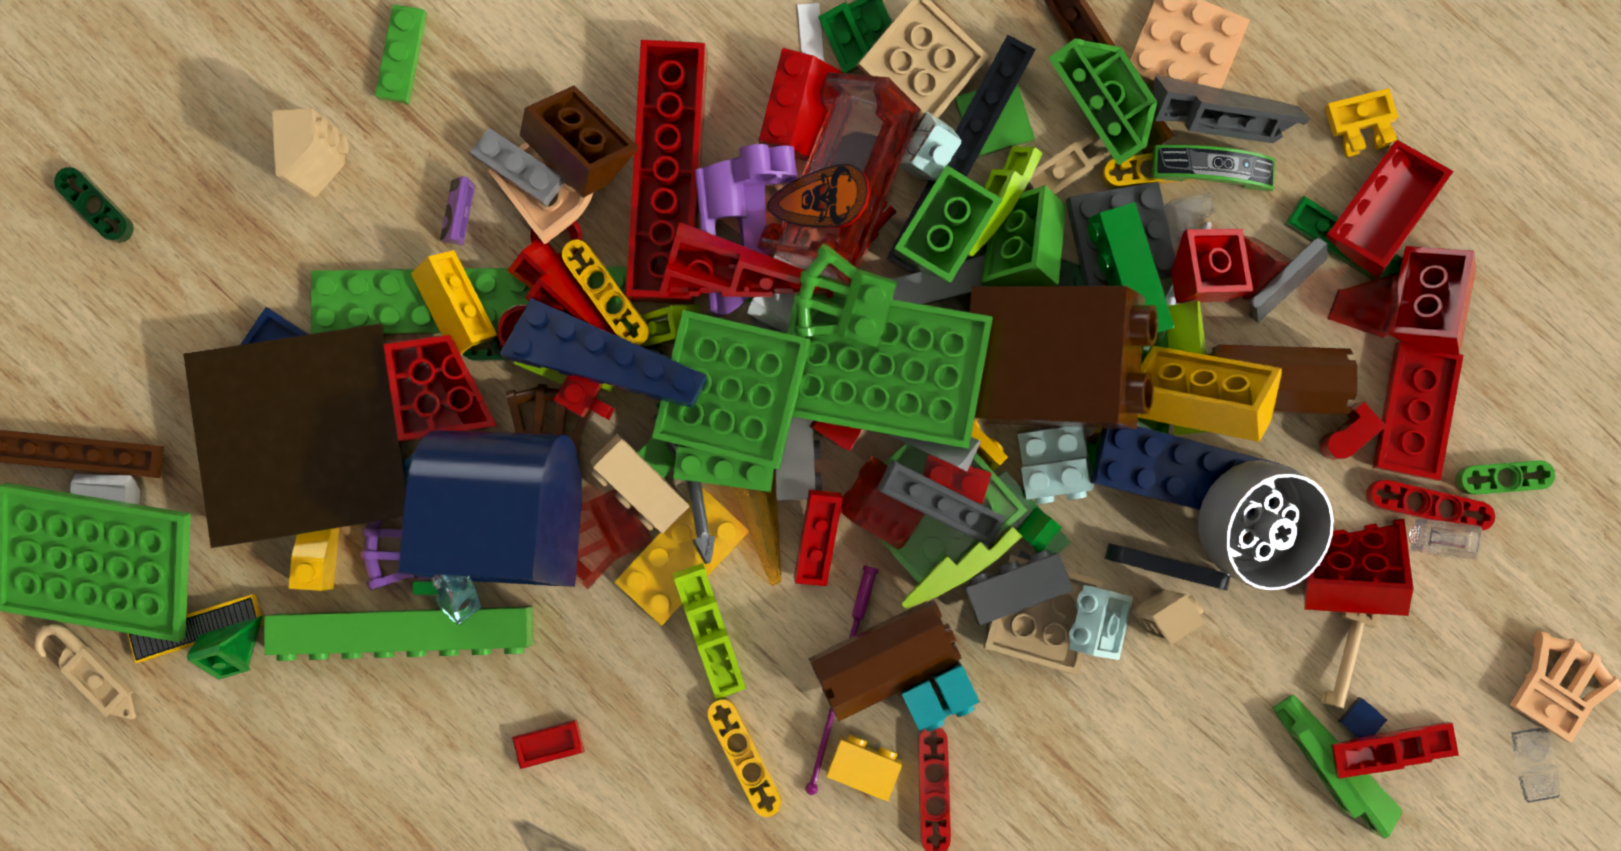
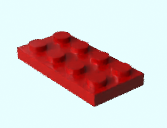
(1418, 412)

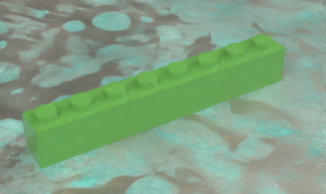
(396, 631)

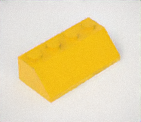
(1211, 392)

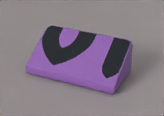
(457, 211)

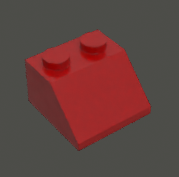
(1211, 266)

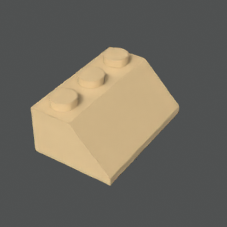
(307, 149)

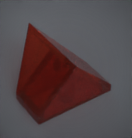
(1263, 263)
(1368, 306)

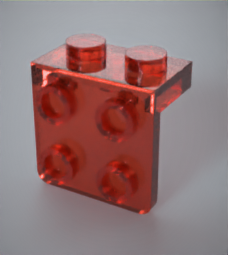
(877, 511)

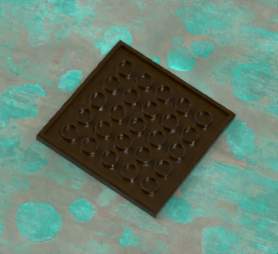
(296, 435)

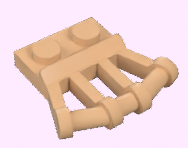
(1551, 704)

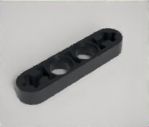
(1167, 566)

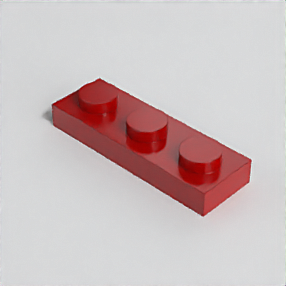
(818, 537)

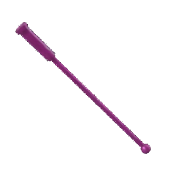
(858, 614)

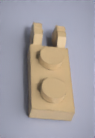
(1067, 166)

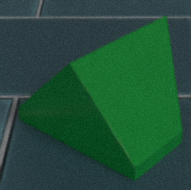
(226, 650)

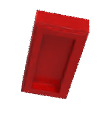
(548, 744)

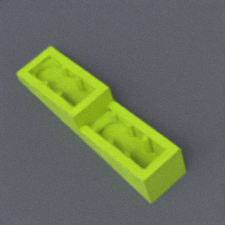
(1186, 336)

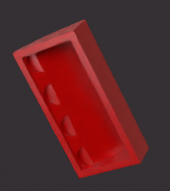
(1388, 207)

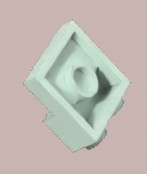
(1055, 463)
(1100, 622)

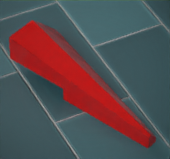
(715, 265)

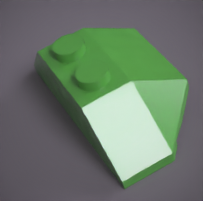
(1108, 94)

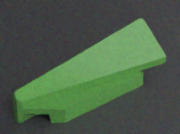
(1353, 794)

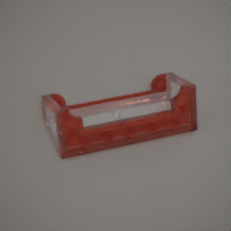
(864, 127)

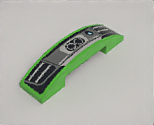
(1214, 165)

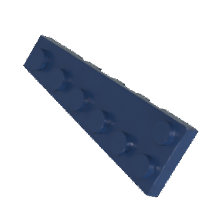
(577, 348)

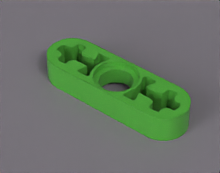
(1516, 469)

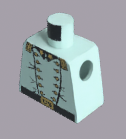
(929, 148)

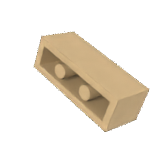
(638, 484)
(1169, 616)

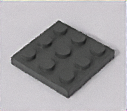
(1153, 219)

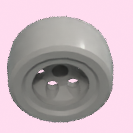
(1283, 539)

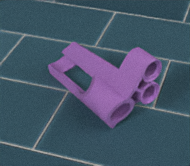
(738, 191)

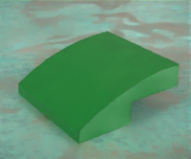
(854, 29)

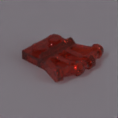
(620, 532)

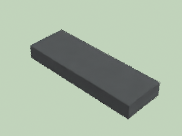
(1288, 279)

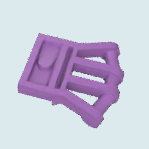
(371, 555)

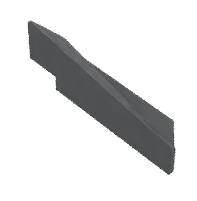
(1223, 111)

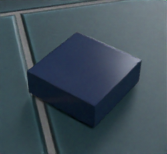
(1362, 719)

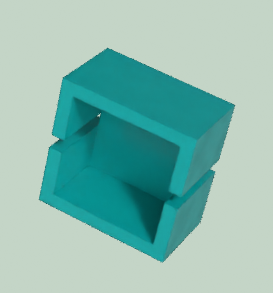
(956, 693)

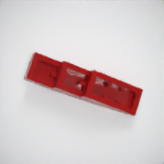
(1394, 749)

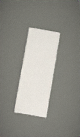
(810, 30)

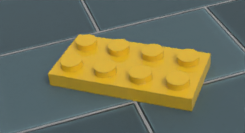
(650, 575)

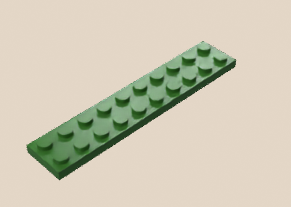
(392, 298)

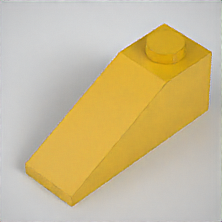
(314, 560)

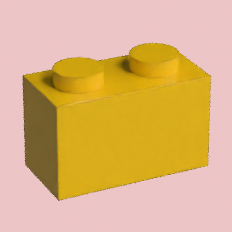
(864, 767)

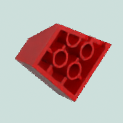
(433, 389)
(1363, 573)

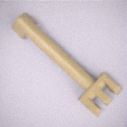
(1358, 621)

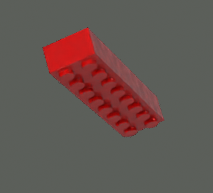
(665, 164)

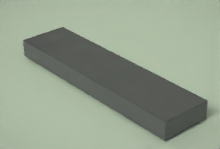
(940, 503)

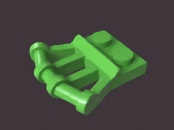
(864, 307)

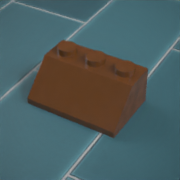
(577, 140)

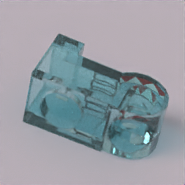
(452, 593)

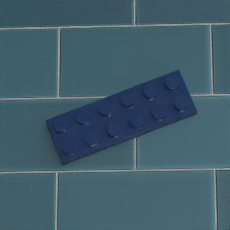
(1162, 466)

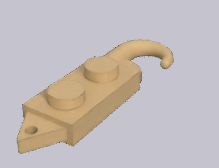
(89, 673)

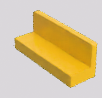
(453, 301)

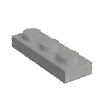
(517, 167)

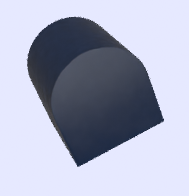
(493, 508)

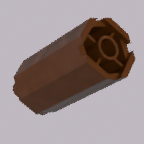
(1311, 377)
(885, 659)

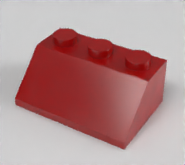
(794, 104)
(1434, 298)

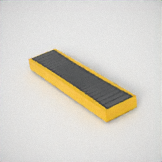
(197, 623)

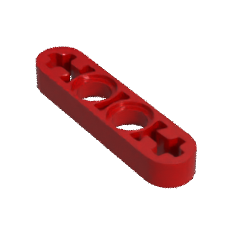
(1430, 504)
(934, 788)

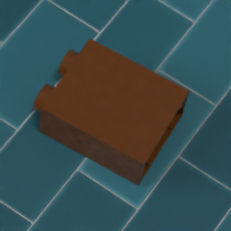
(1065, 356)

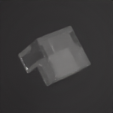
(1185, 213)

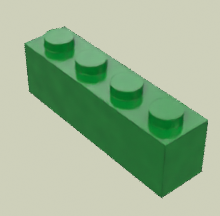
(1127, 257)

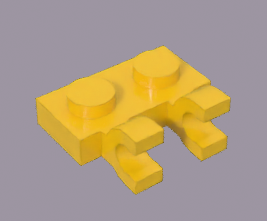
(1363, 112)

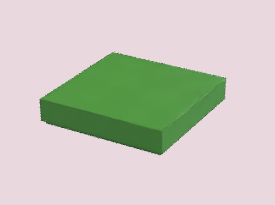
(1010, 129)

